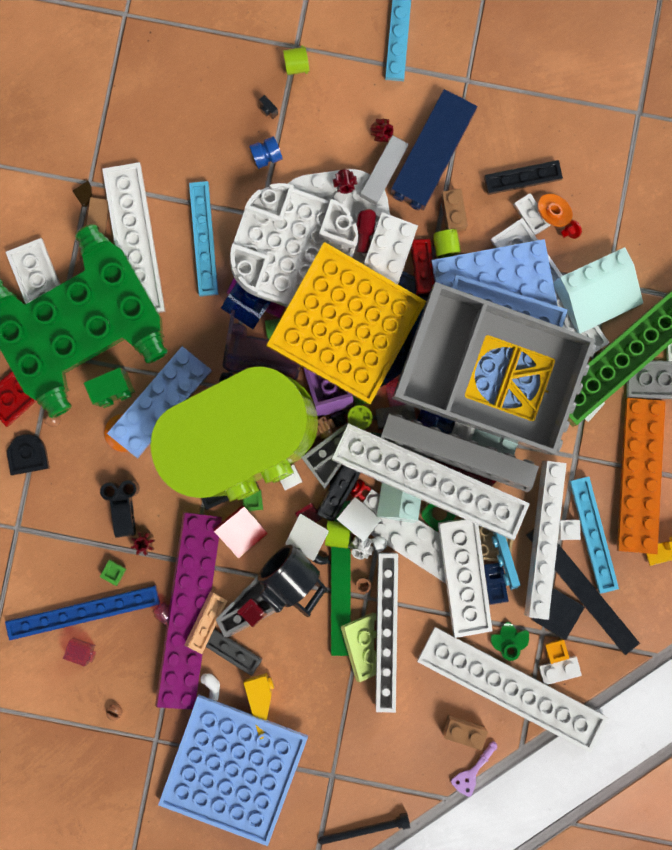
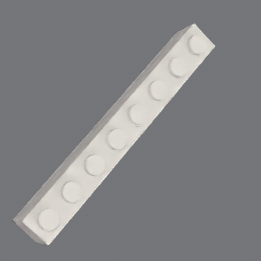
(545, 540)
(386, 632)

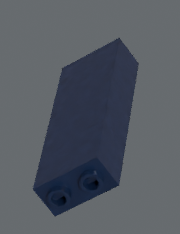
(433, 150)

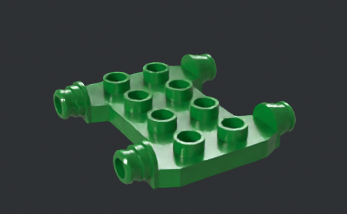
(78, 322)

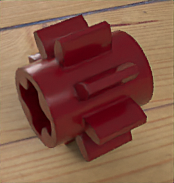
(381, 130)
(345, 181)
(137, 545)

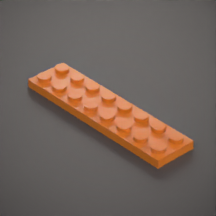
(641, 476)

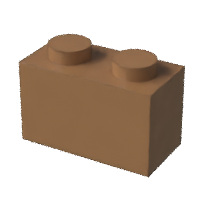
(454, 210)
(465, 732)

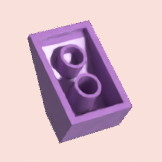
(327, 396)

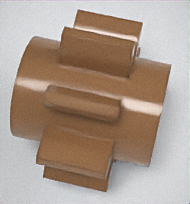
(325, 428)

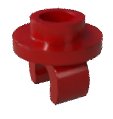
(572, 230)
(357, 489)

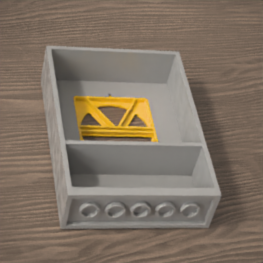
(452, 340)

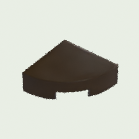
(83, 193)

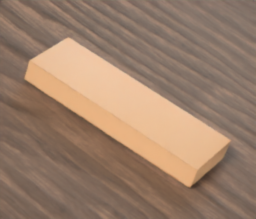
(205, 623)

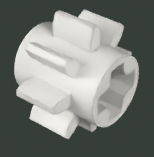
(361, 549)

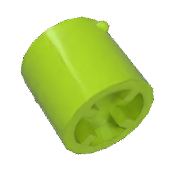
(296, 60)
(446, 243)
(360, 417)
(338, 535)

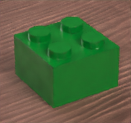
(109, 388)

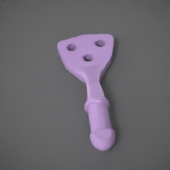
(471, 774)

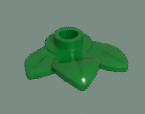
(510, 638)

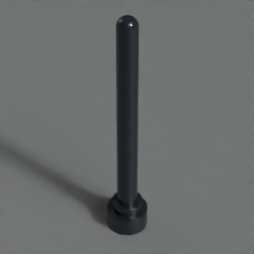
(401, 822)

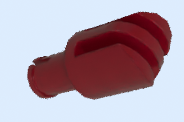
(366, 227)

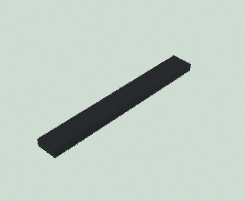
(592, 600)

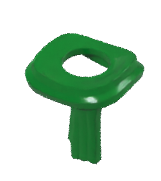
(427, 515)

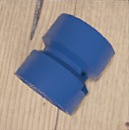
(265, 152)

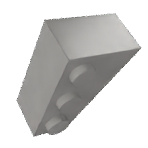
(320, 458)
(230, 621)

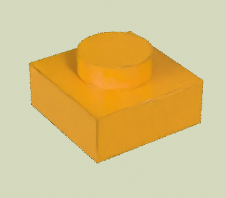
(556, 651)

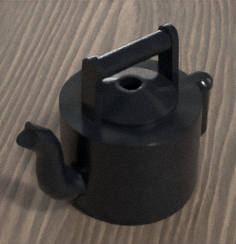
(289, 578)

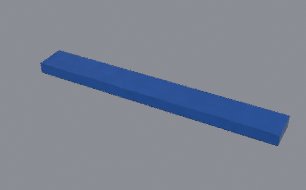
(82, 612)

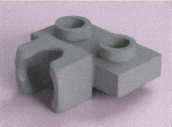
(406, 411)

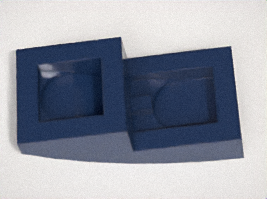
(495, 584)

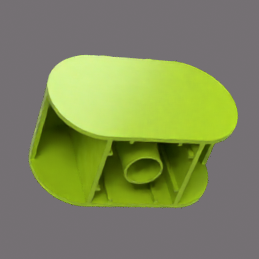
(235, 435)

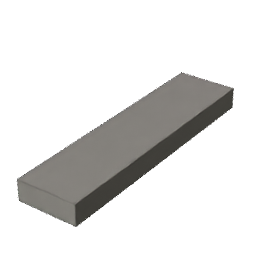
(384, 170)

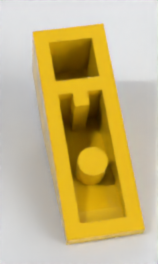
(259, 695)

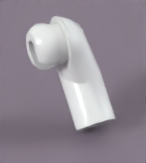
(213, 684)

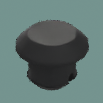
(338, 417)

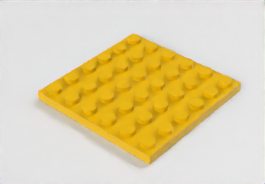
(346, 323)

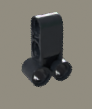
(121, 508)

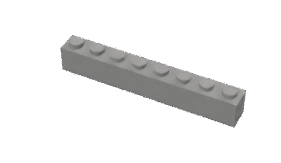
(460, 453)

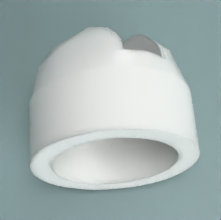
(379, 543)

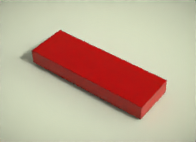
(422, 266)

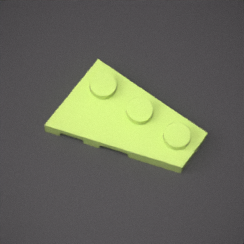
(359, 641)

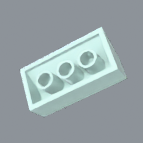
(397, 504)

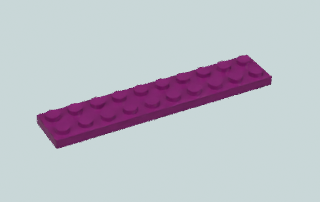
(189, 592)

